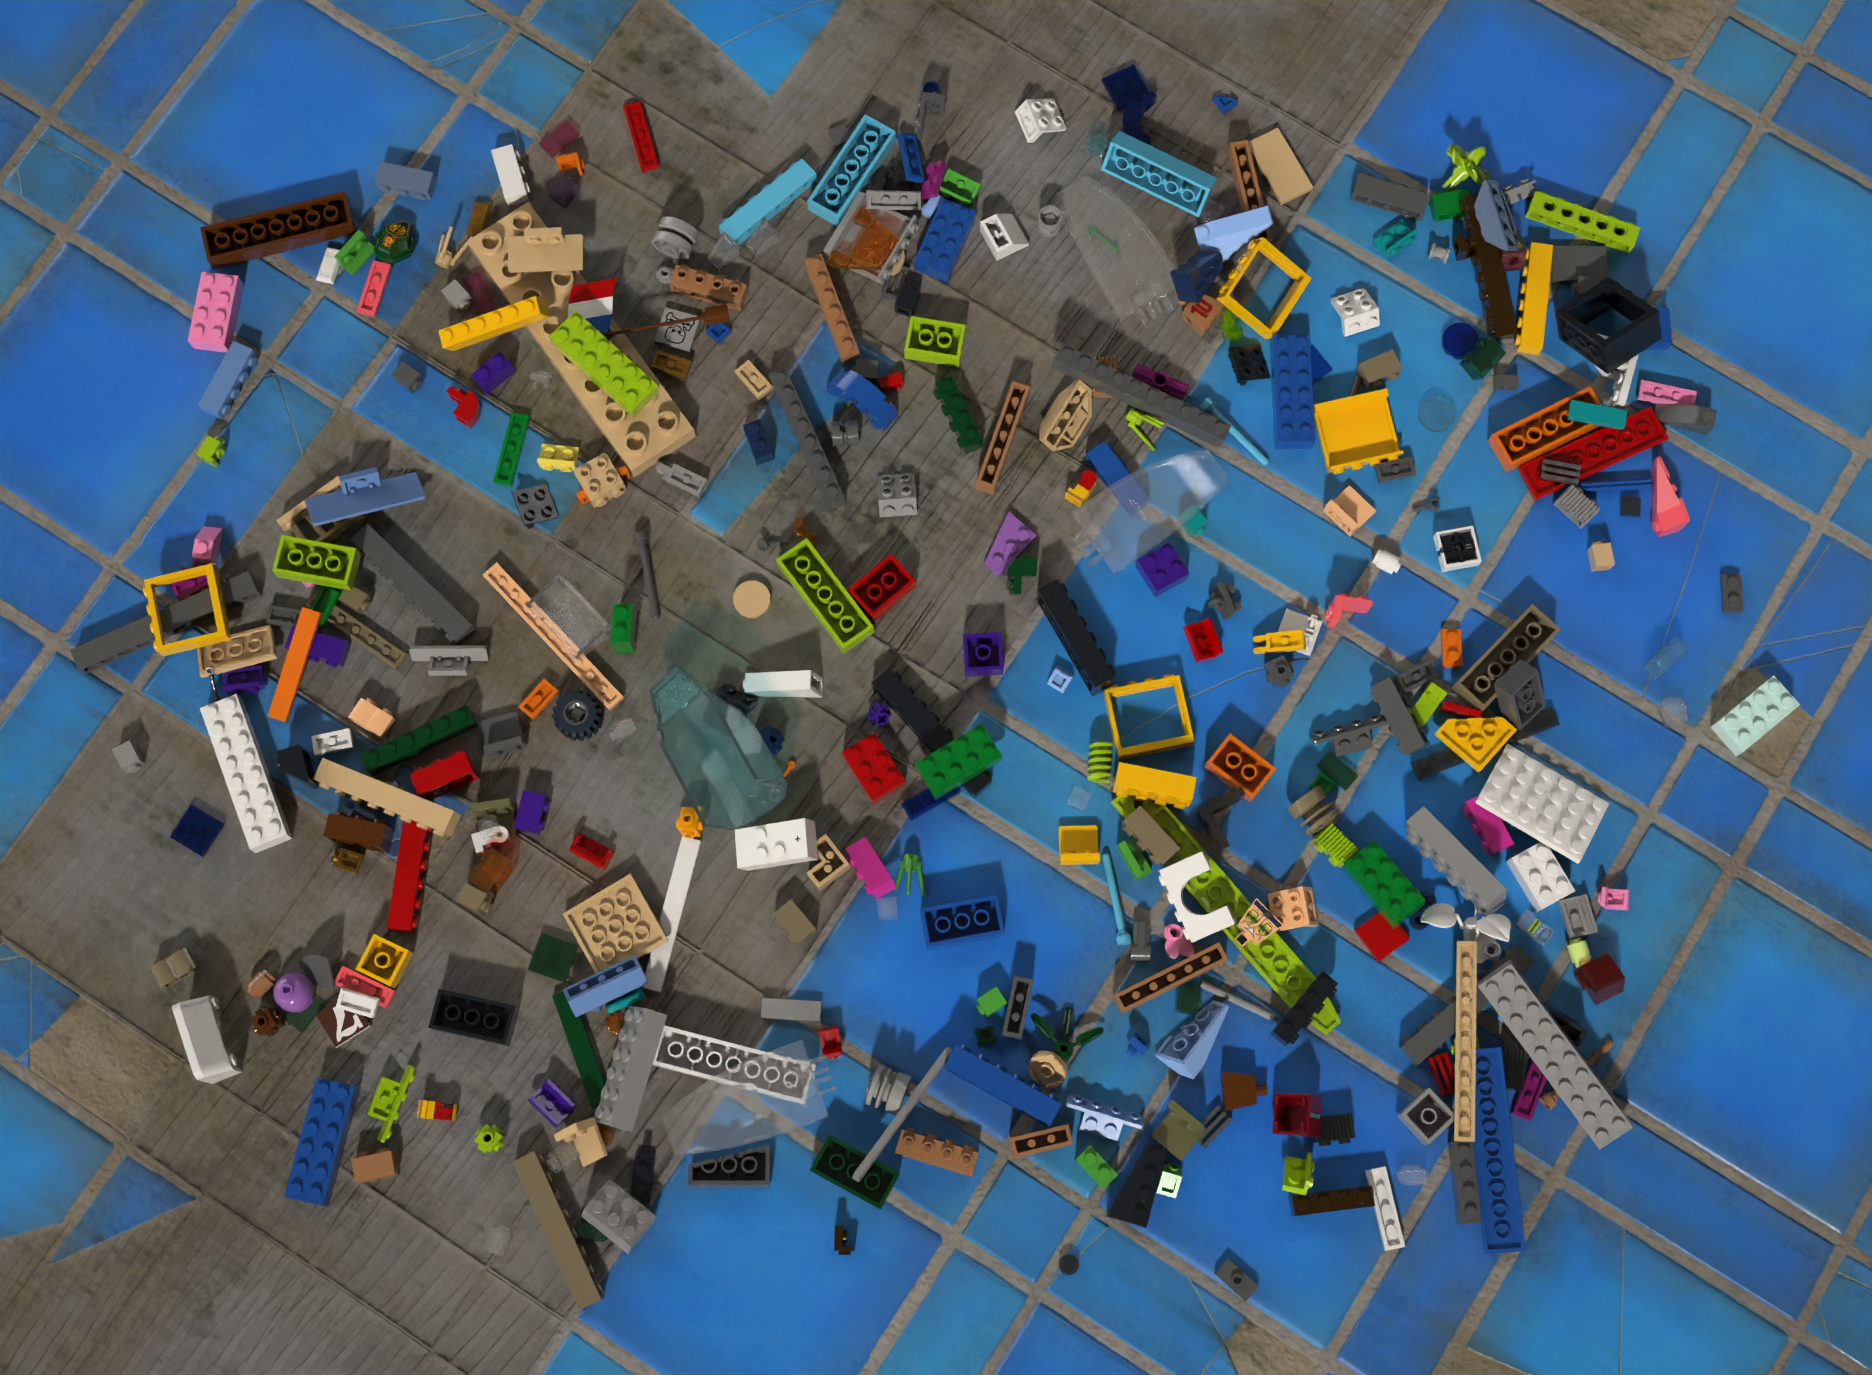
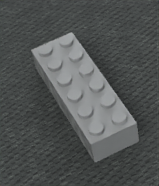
(1455, 862)
(630, 1068)

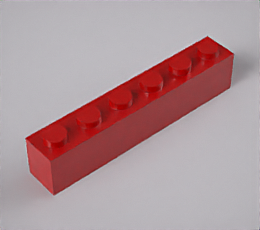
(408, 878)

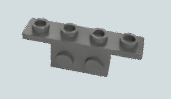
(1349, 737)

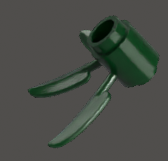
(1066, 1028)

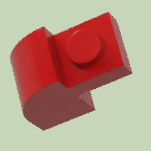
(468, 408)

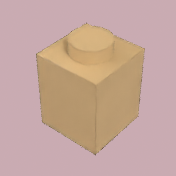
(1600, 556)

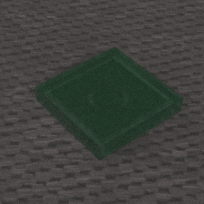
(553, 958)

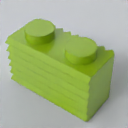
(1334, 845)

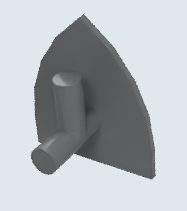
(319, 969)

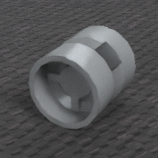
(1049, 221)

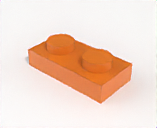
(1451, 648)
(538, 699)

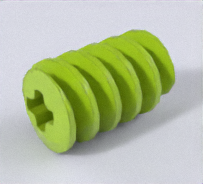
(1098, 763)

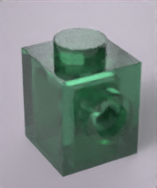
(1188, 1000)

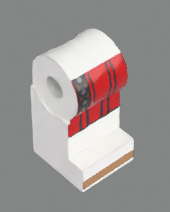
(500, 839)

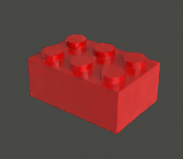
(882, 588)
(873, 768)
(444, 776)

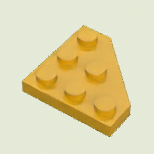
(1475, 738)

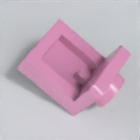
(1614, 899)

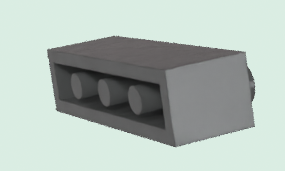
(1390, 196)
(1400, 716)
(1464, 1182)

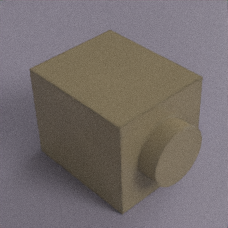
(356, 600)

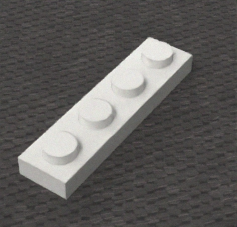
(1385, 1209)

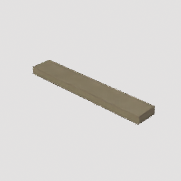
(364, 636)

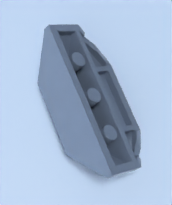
(1495, 217)

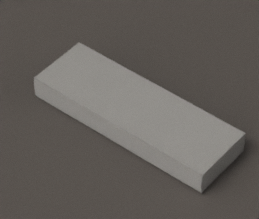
(893, 200)
(791, 1009)

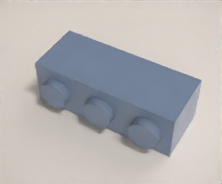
(405, 181)

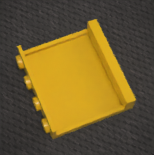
(1356, 431)

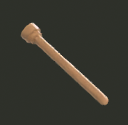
(1549, 1099)

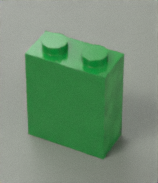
(624, 628)

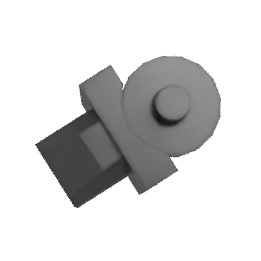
(1222, 601)

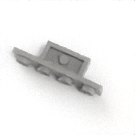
(448, 659)

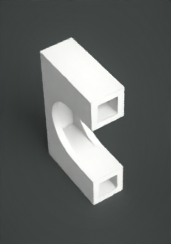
(1175, 879)

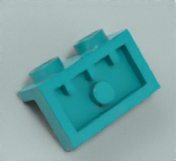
(1394, 239)

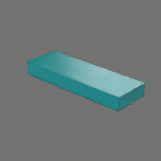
(1597, 414)

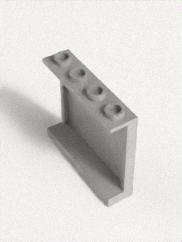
(849, 233)

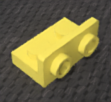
(558, 457)

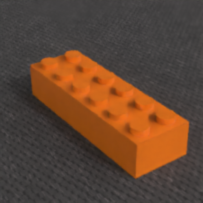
(1540, 432)

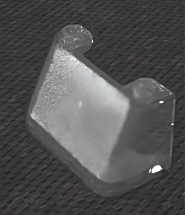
(569, 617)

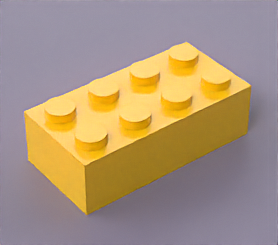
(1154, 785)

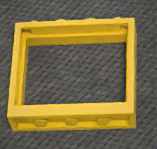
(1300, 279)
(217, 602)
(1157, 746)

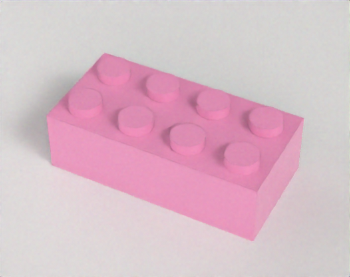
(215, 312)

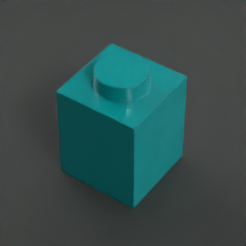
(1196, 525)

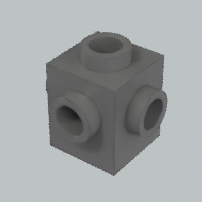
(1279, 672)

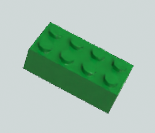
(958, 761)
(1384, 884)

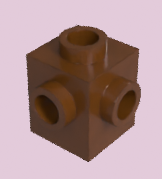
(267, 1021)

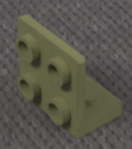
(502, 809)
(1178, 1131)

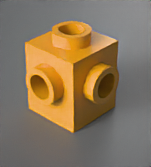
(689, 823)

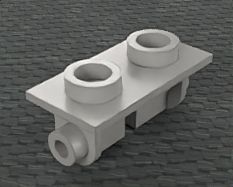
(1523, 188)

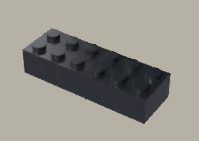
(1075, 637)

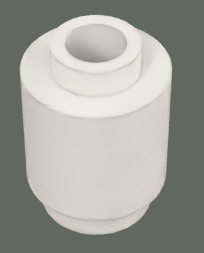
(1387, 561)

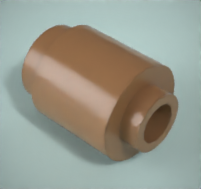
(260, 983)

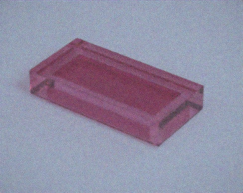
(559, 139)

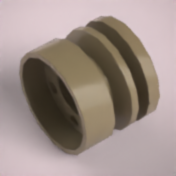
(1313, 810)

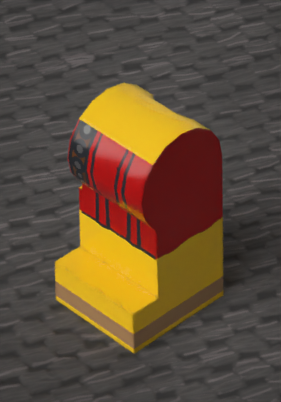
(1083, 489)
(436, 1110)

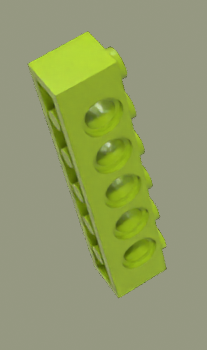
(1572, 224)

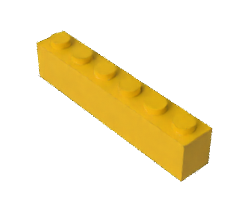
(1534, 298)
(494, 323)

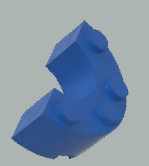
(866, 397)

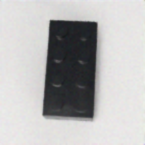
(474, 1017)

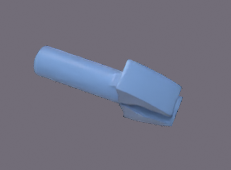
(359, 810)

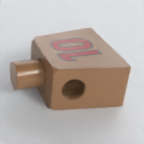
(1201, 315)

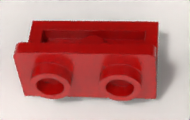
(1203, 640)

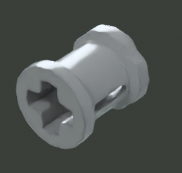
(1439, 253)

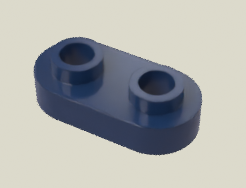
(1431, 900)

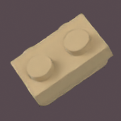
(600, 480)

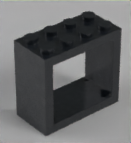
(1621, 346)

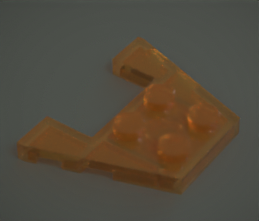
(872, 248)

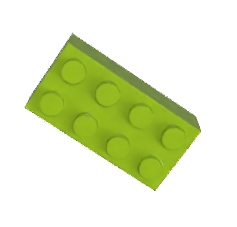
(316, 562)

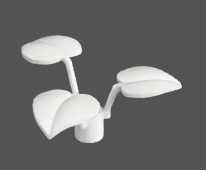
(1443, 916)

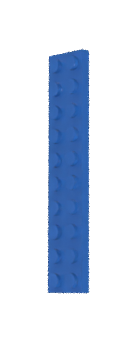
(1495, 1158)

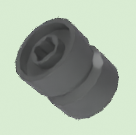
(845, 433)

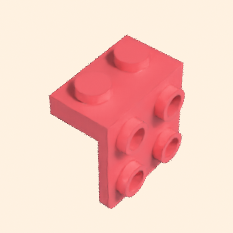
(1344, 602)

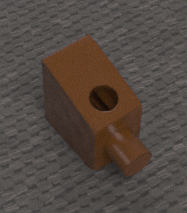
(1240, 1090)

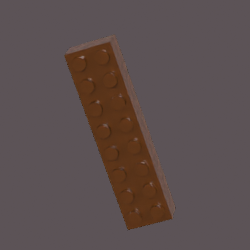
(278, 230)

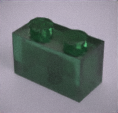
(1482, 358)

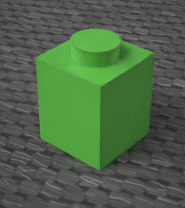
(991, 1002)

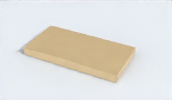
(1279, 166)
(242, 651)

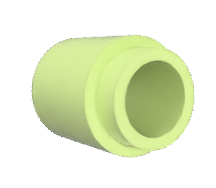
(1579, 952)

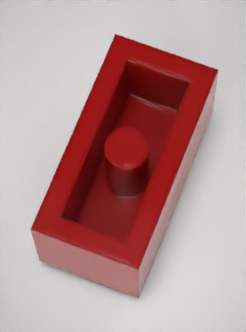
(891, 382)

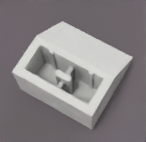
(1002, 235)

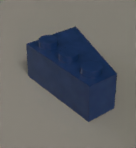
(1196, 276)

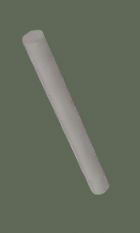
(1237, 1000)

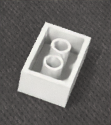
(1540, 876)

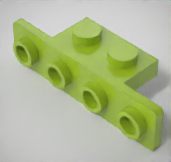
(387, 1100)

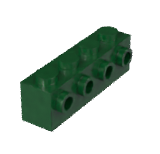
(958, 415)

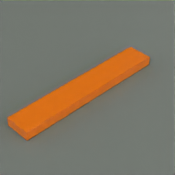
(294, 664)

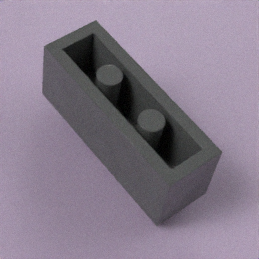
(1017, 1008)

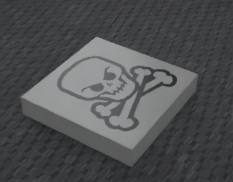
(677, 335)

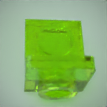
(1228, 329)

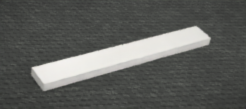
(672, 912)

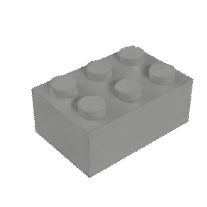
(618, 1216)

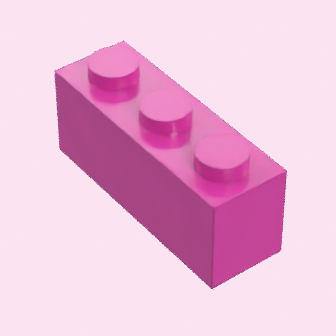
(1488, 828)
(869, 868)

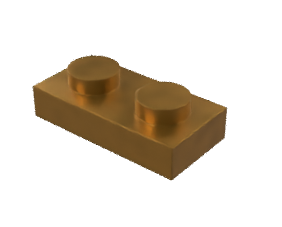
(671, 365)

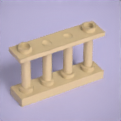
(296, 514)

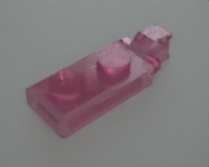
(479, 293)

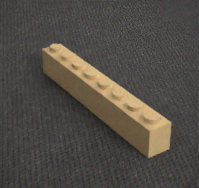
(387, 797)

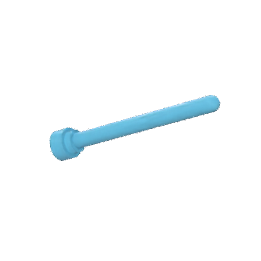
(1209, 407)
(1123, 936)

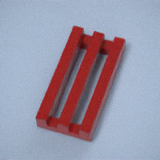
(1459, 710)
(1443, 1072)

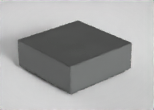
(839, 135)

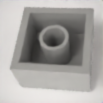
(1426, 1116)

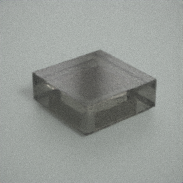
(1630, 506)

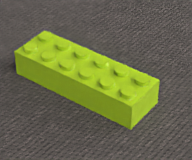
(604, 364)
(825, 596)

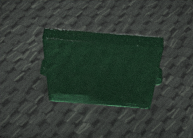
(302, 1019)

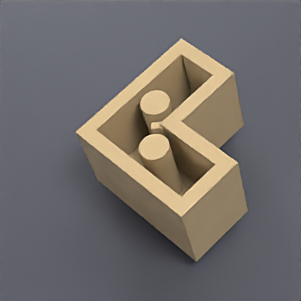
(831, 865)

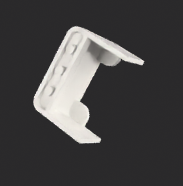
(203, 1040)

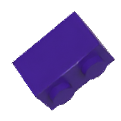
(493, 373)
(531, 812)

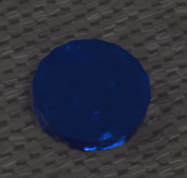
(1459, 339)

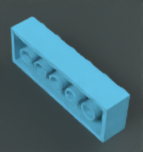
(852, 169)
(1158, 173)

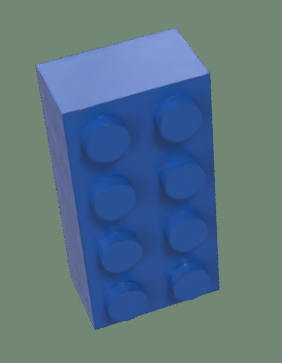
(945, 240)
(962, 922)

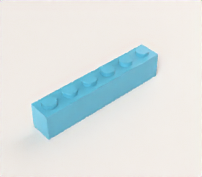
(769, 201)

